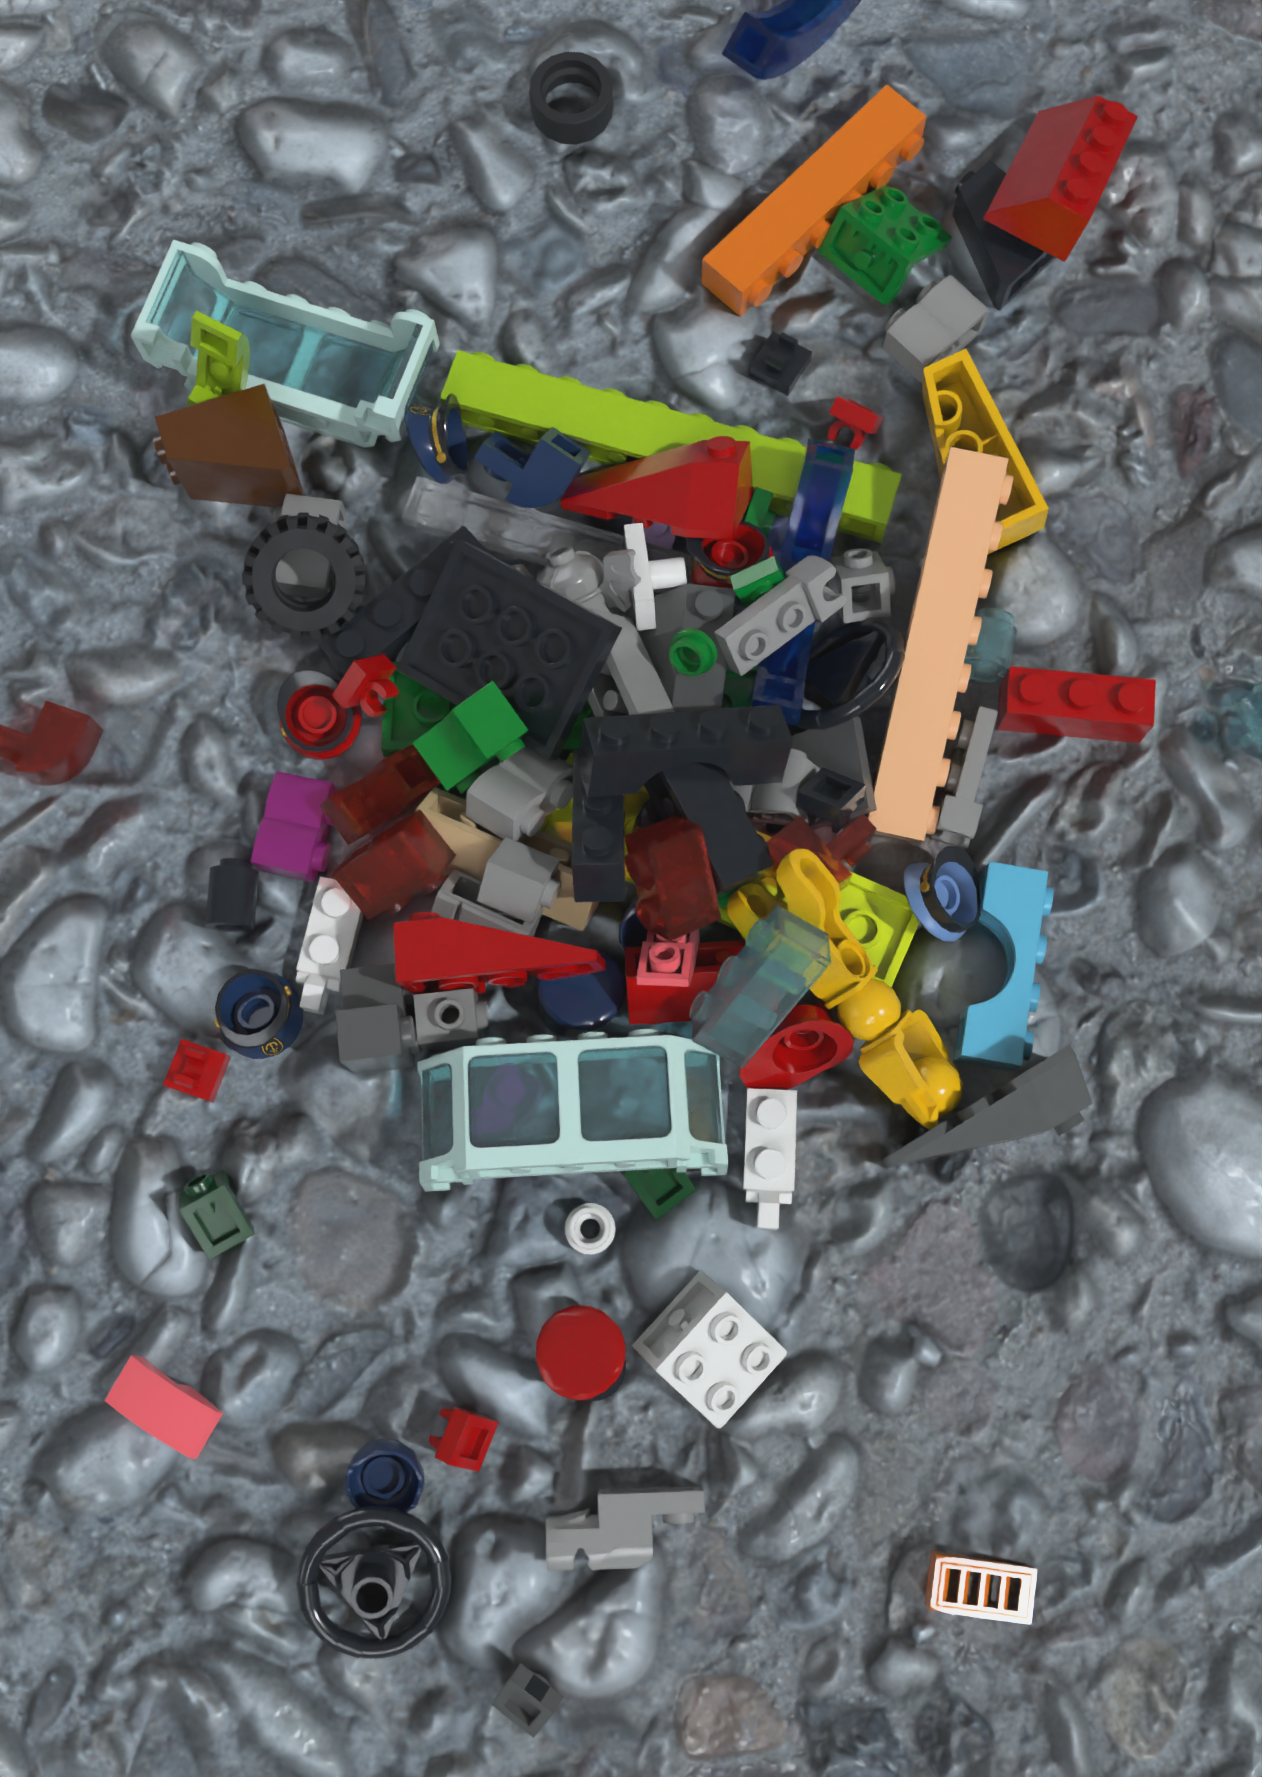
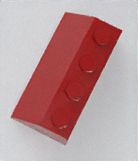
(1061, 173)

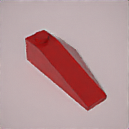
(692, 488)
(459, 955)

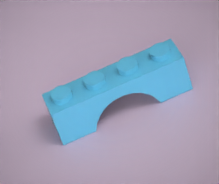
(1012, 908)

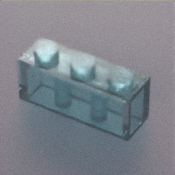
(759, 986)

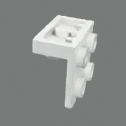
(710, 1349)

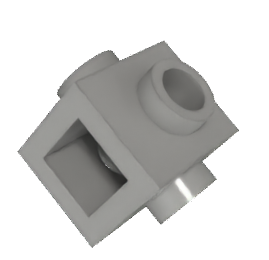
(865, 584)

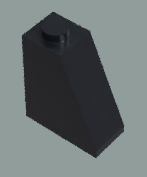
(1000, 258)

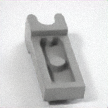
(780, 614)
(959, 812)

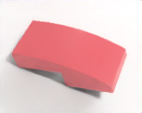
(668, 961)
(162, 1407)

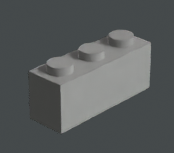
(628, 678)

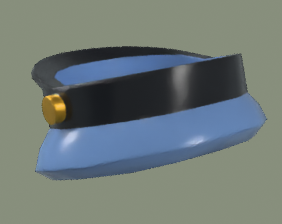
(944, 893)

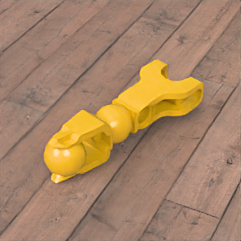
(899, 1048)

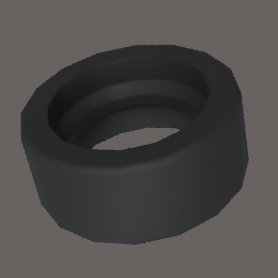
(564, 69)

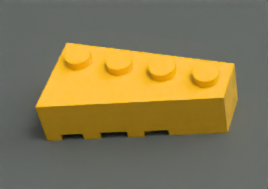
(966, 418)

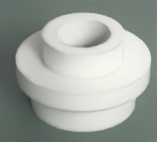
(576, 1219)

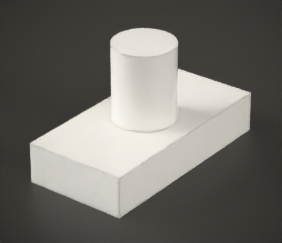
(653, 574)

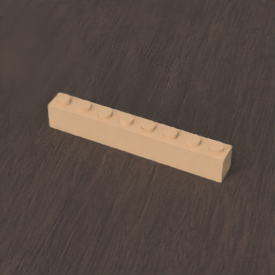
(937, 644)

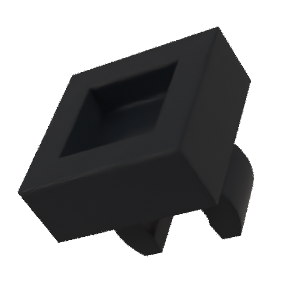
(780, 362)
(830, 797)

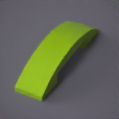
(221, 359)

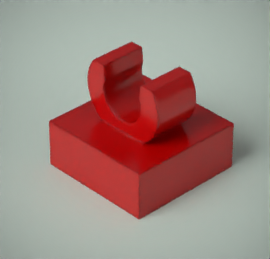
(856, 417)
(365, 682)
(197, 1070)
(464, 1438)

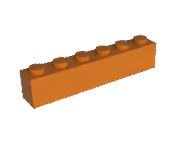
(804, 206)

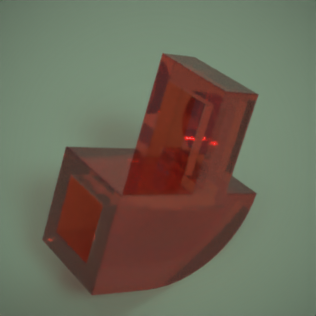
(57, 747)
(380, 795)
(847, 847)

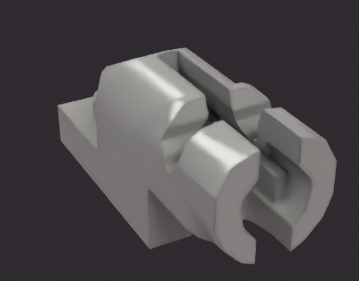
(622, 1529)

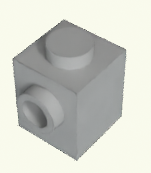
(519, 881)
(450, 1019)

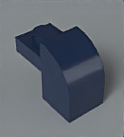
(536, 476)

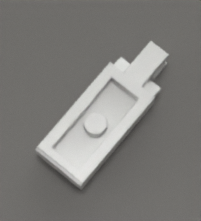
(327, 944)
(769, 1152)

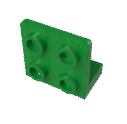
(881, 240)

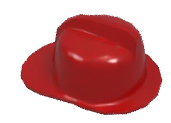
(798, 1049)

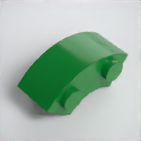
(471, 738)

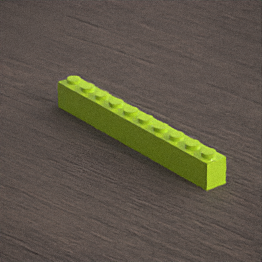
(621, 429)

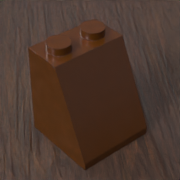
(229, 450)

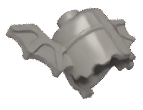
(587, 581)

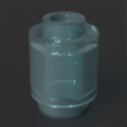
(994, 646)

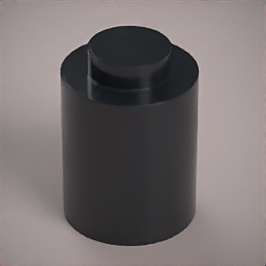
(232, 896)

